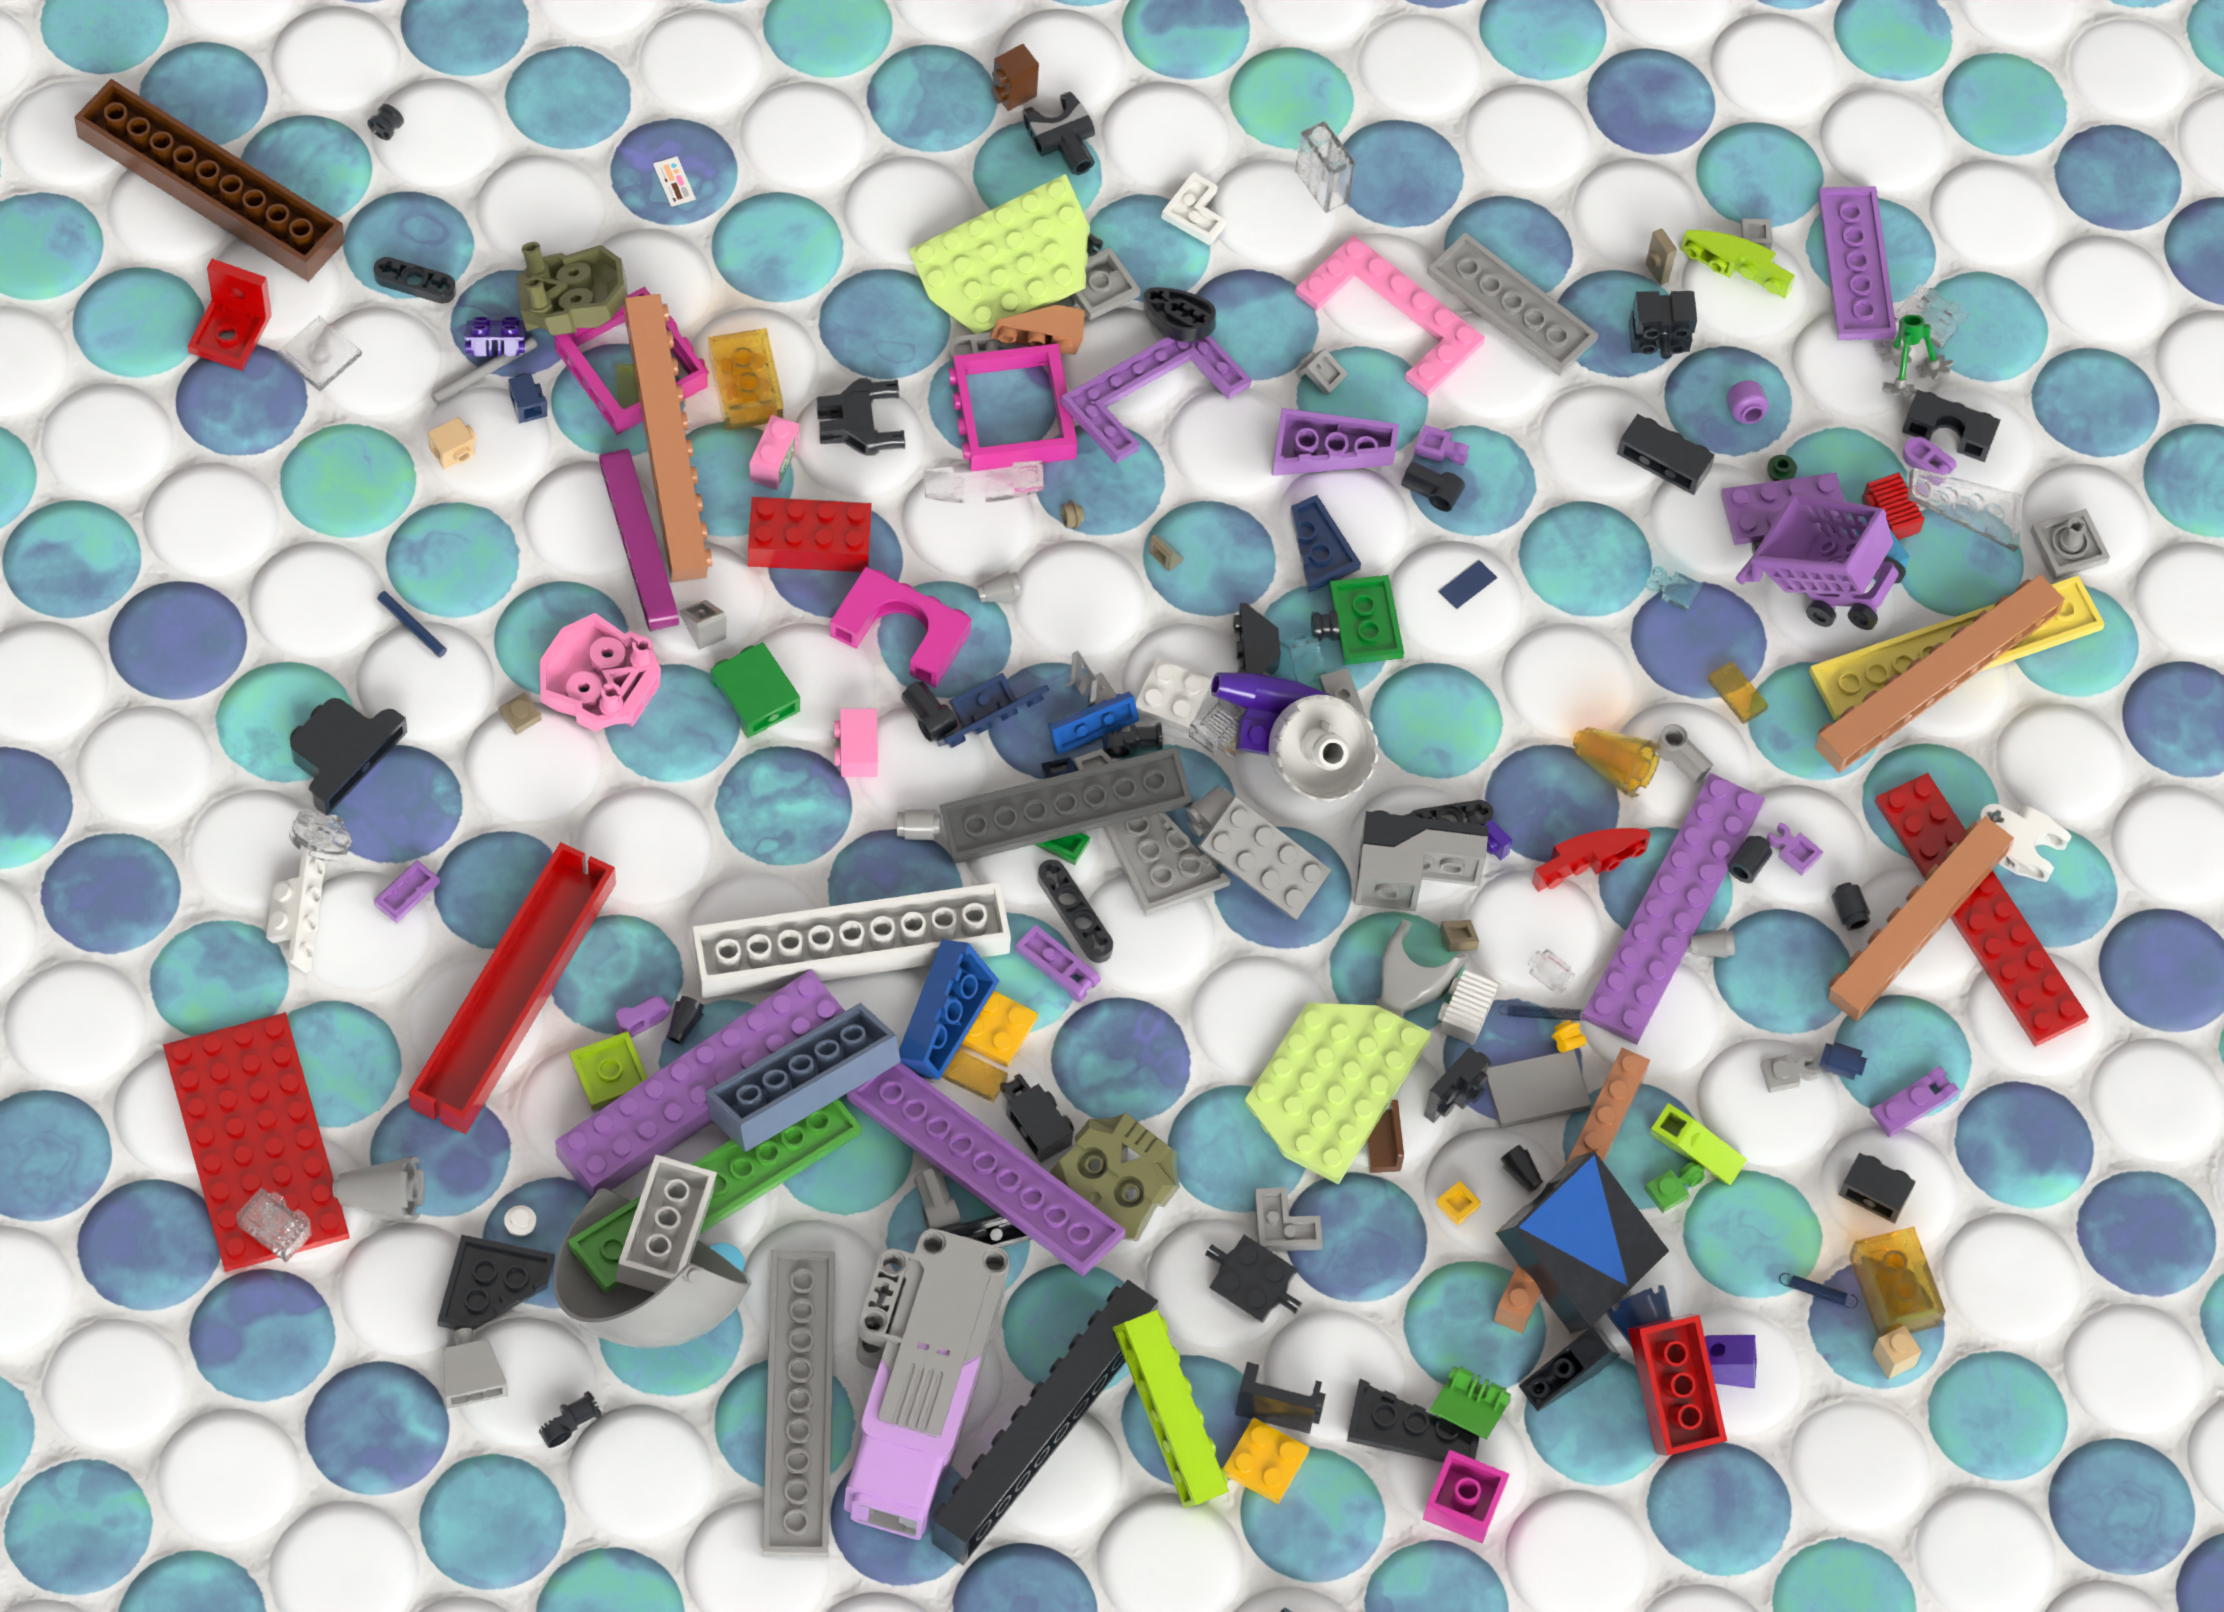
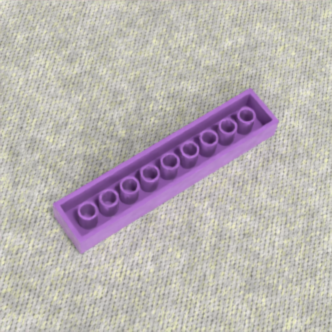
(673, 1100)

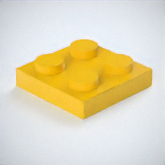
(1000, 1029)
(1266, 1460)

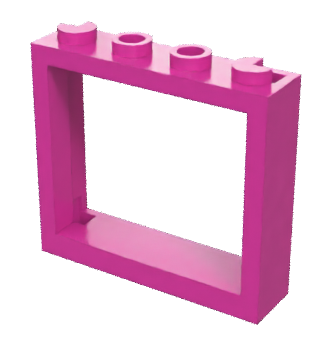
(616, 417)
(1004, 455)

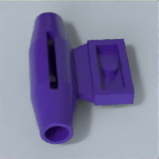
(1264, 701)

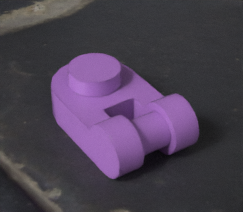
(1920, 452)
(642, 1017)

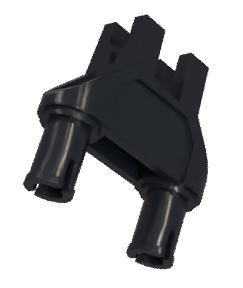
(855, 417)

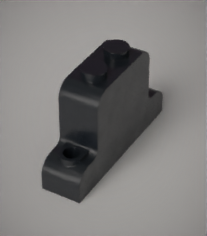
(342, 747)

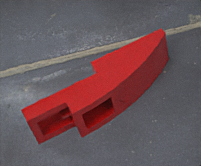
(1596, 849)

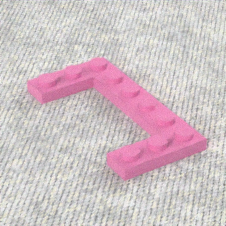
(1357, 259)

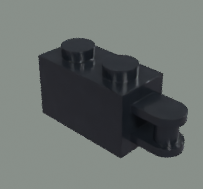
(1037, 1118)

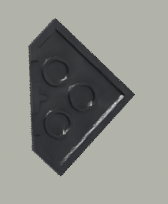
(490, 1281)

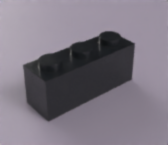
(1665, 454)

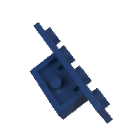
(985, 703)

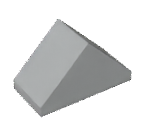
(704, 623)

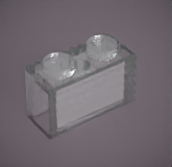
(274, 1223)

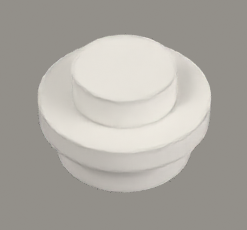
(520, 1220)

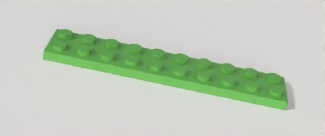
(738, 1182)

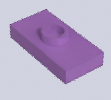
(406, 891)

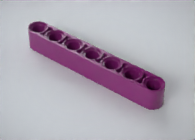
(639, 540)

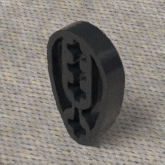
(1176, 310)

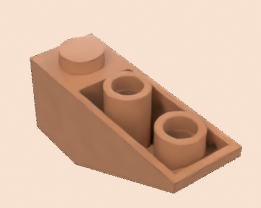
(1043, 327)

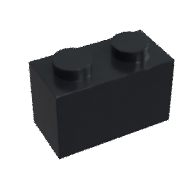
(1877, 1187)

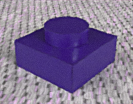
(1498, 841)

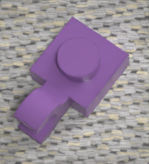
(1437, 444)

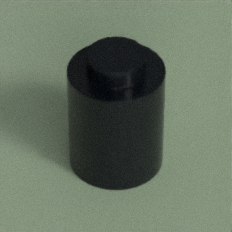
(1750, 858)

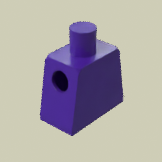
(1733, 1359)

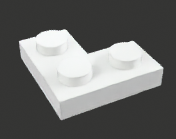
(1189, 212)

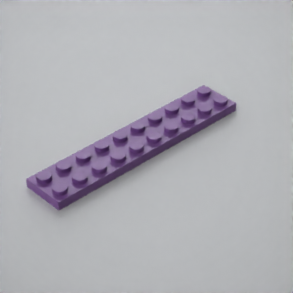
(1673, 909)
(988, 1167)

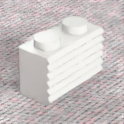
(1468, 1006)

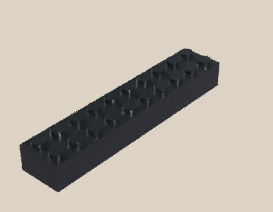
(1037, 1427)

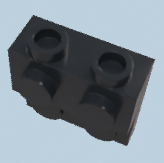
(1459, 1085)

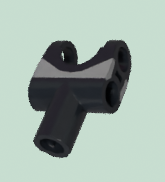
(1063, 133)

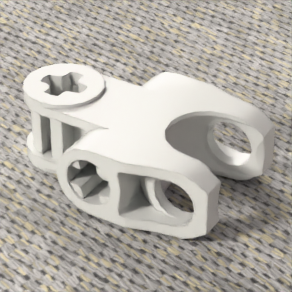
(2029, 830)

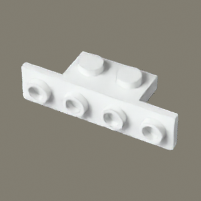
(296, 911)

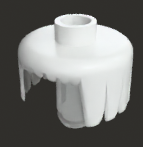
(1323, 748)

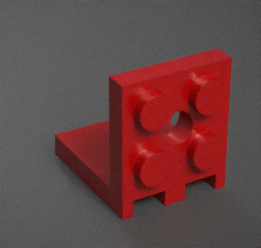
(237, 305)

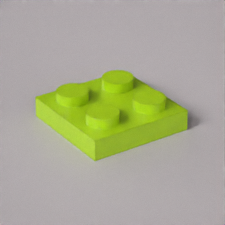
(608, 1069)

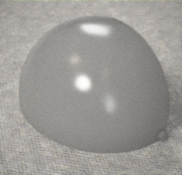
(637, 1318)

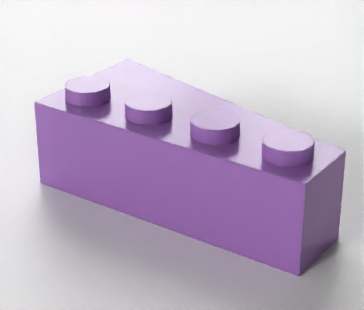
(1331, 442)

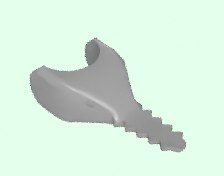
(1409, 984)

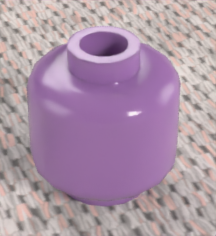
(1747, 401)

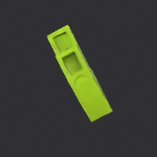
(1729, 253)

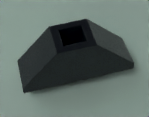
(1258, 642)

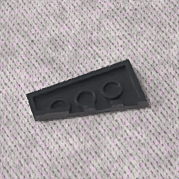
(1405, 1428)

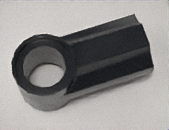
(1439, 489)
(932, 717)

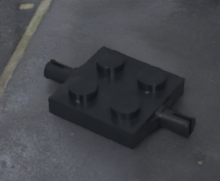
(1253, 1278)

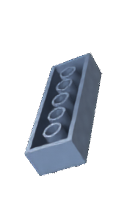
(803, 1077)

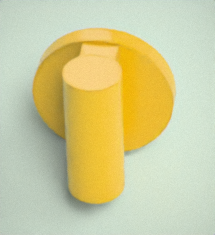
(1568, 1036)

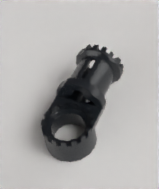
(1122, 743)
(574, 1414)

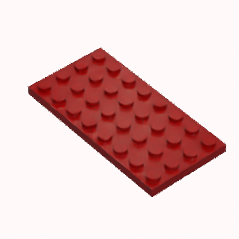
(253, 1131)

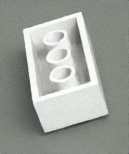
(665, 1223)

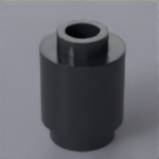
(1851, 906)

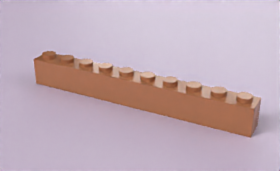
(666, 438)
(1938, 673)
(1598, 1136)

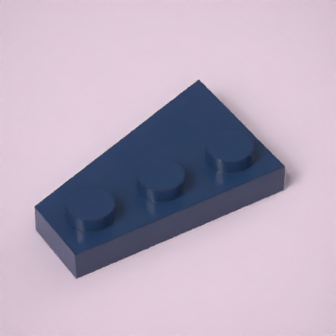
(1321, 544)

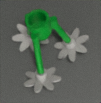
(1911, 331)

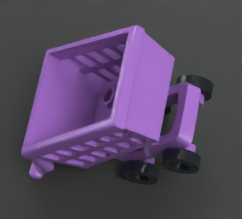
(1826, 563)

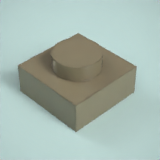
(520, 713)
(1459, 935)

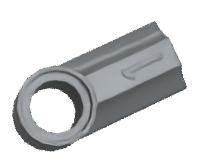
(1684, 754)
(937, 1208)

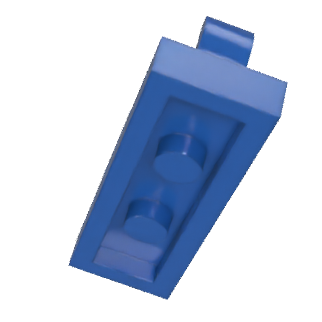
(1093, 722)

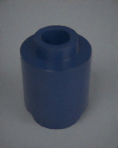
(1843, 1060)

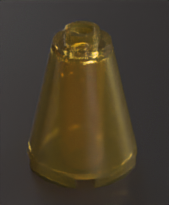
(1618, 757)

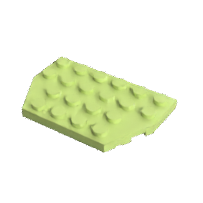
(1008, 258)
(1334, 1082)

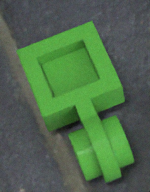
(1669, 1190)

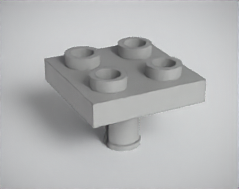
(2070, 543)

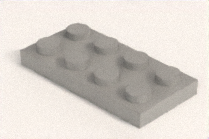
(1264, 858)

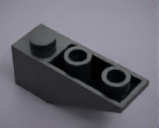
(1570, 1368)

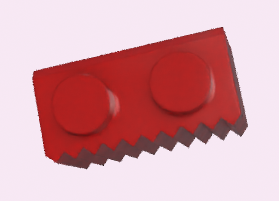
(1891, 495)

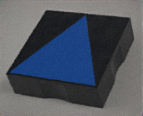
(1582, 1242)

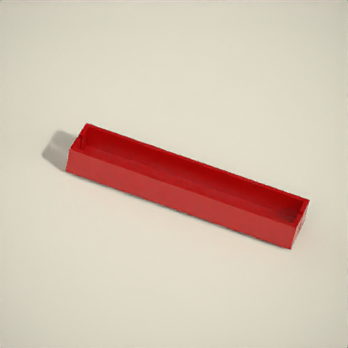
(512, 988)

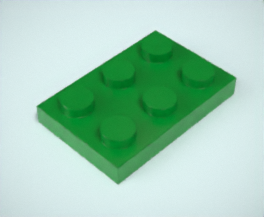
(1366, 619)

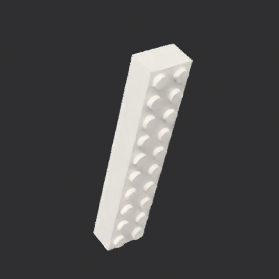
(848, 939)

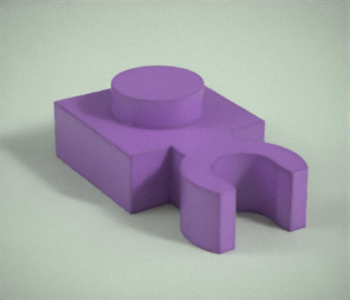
(1797, 851)

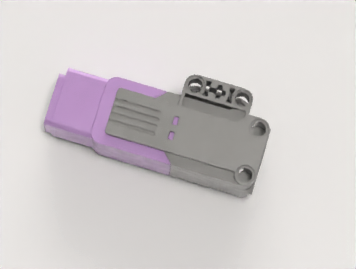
(928, 1361)

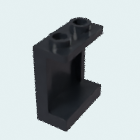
(1278, 1405)

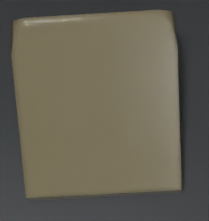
(1164, 552)

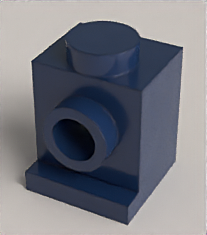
(527, 398)

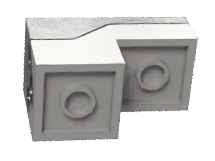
(1408, 849)

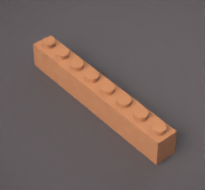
(1920, 918)

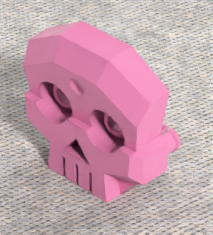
(616, 684)

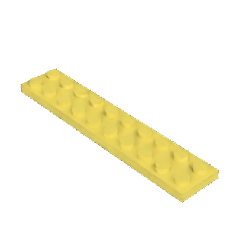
(1852, 676)

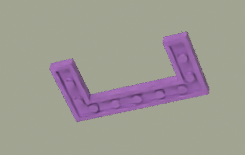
(1090, 400)

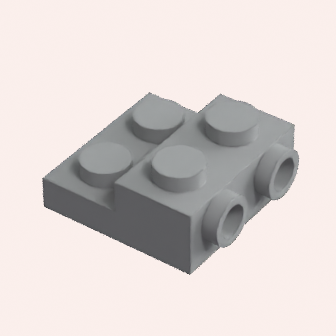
(1106, 285)

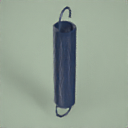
(1818, 1290)

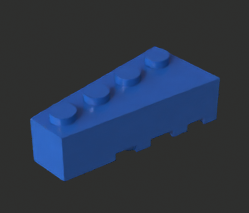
(946, 1008)

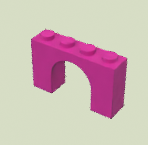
(879, 595)

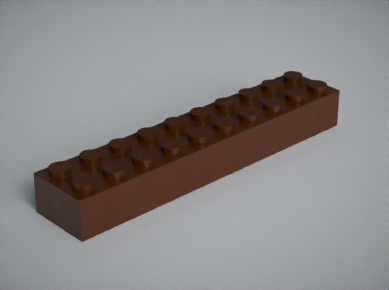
(209, 180)

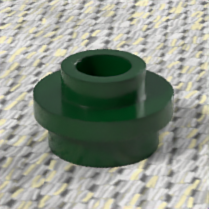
(1781, 474)

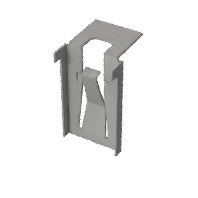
(1097, 683)

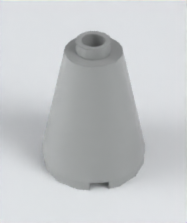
(384, 1188)

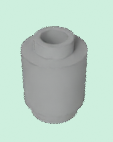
(918, 824)

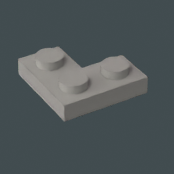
(1280, 1231)

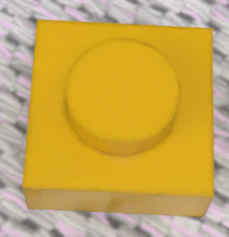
(1458, 1203)

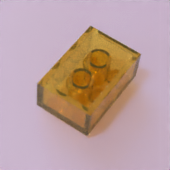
(745, 378)
(1897, 1282)

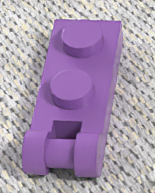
(1057, 962)
(1914, 1102)

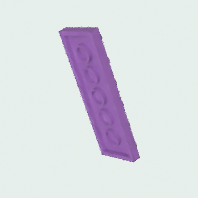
(1856, 263)

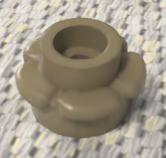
(1072, 514)

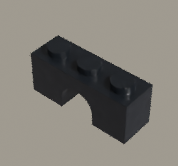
(1974, 427)

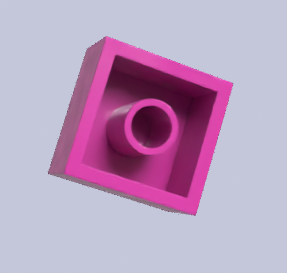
(1466, 1496)

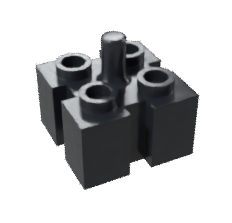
(1662, 322)

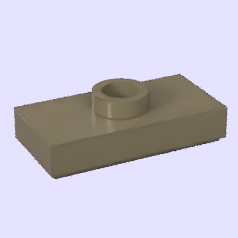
(1661, 256)

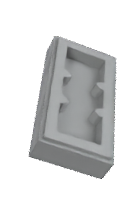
(1340, 685)

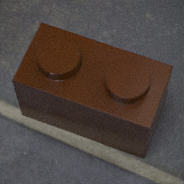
(1015, 77)

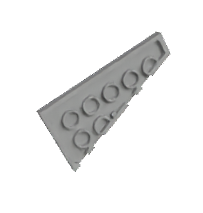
(1158, 856)

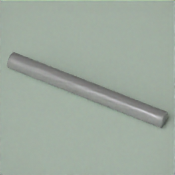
(479, 373)

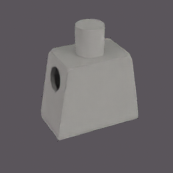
(471, 1371)

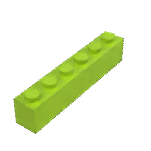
(1171, 1409)

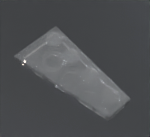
(1975, 506)

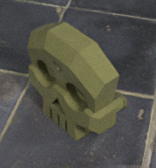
(570, 289)
(1151, 1175)

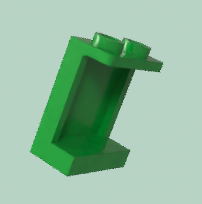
(756, 689)

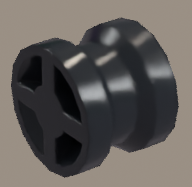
(385, 122)
(1325, 625)

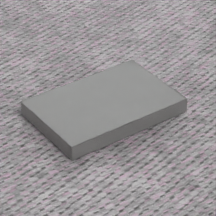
(1537, 1089)

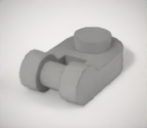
(969, 344)

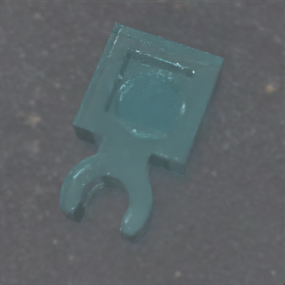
(1676, 590)

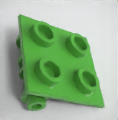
(1470, 1403)

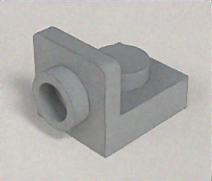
(1322, 370)

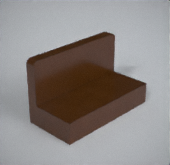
(1386, 1143)

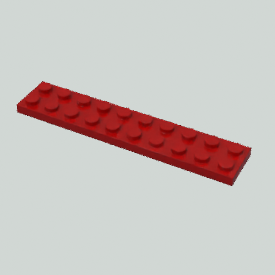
(1987, 917)

